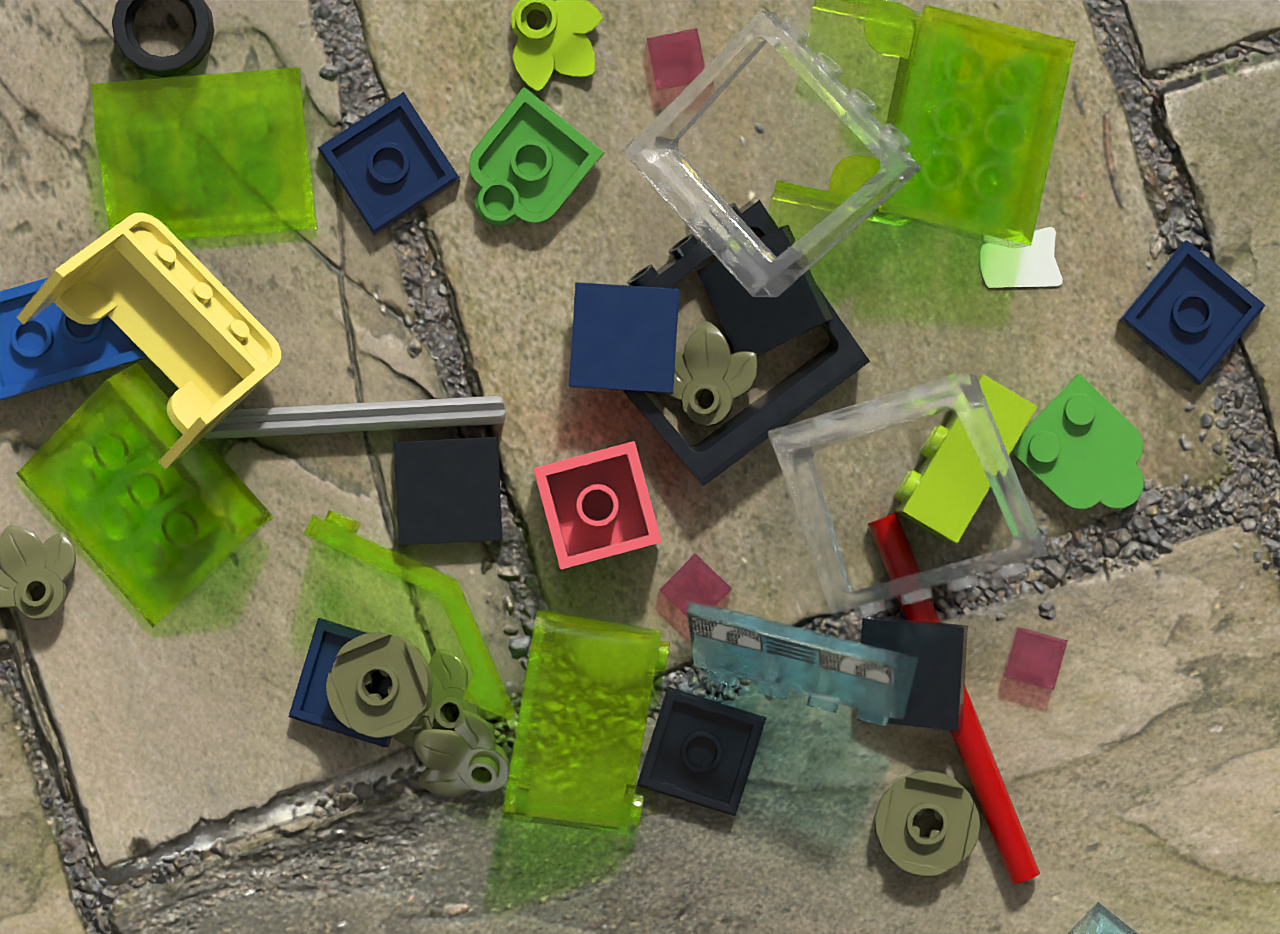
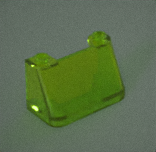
(583, 723)

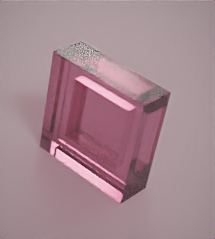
(675, 58)
(696, 584)
(1035, 658)

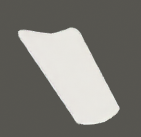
(1022, 266)

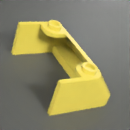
(172, 314)

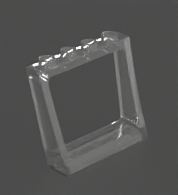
(707, 213)
(962, 392)

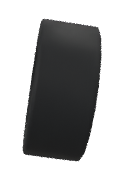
(168, 65)

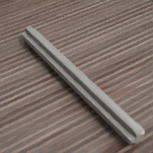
(361, 417)

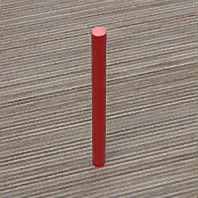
(970, 738)

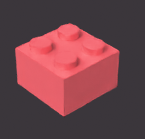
(597, 505)

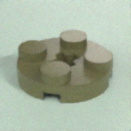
(407, 697)
(943, 847)

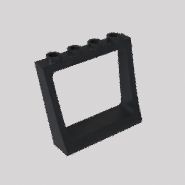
(775, 407)

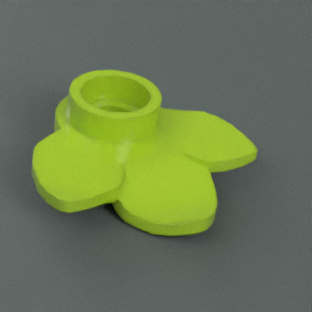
(559, 44)

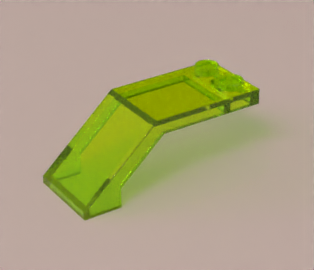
(488, 683)

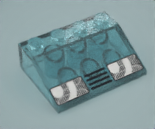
(801, 662)

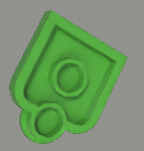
(529, 163)
(1083, 449)

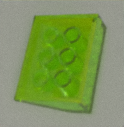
(980, 125)
(208, 152)
(143, 524)

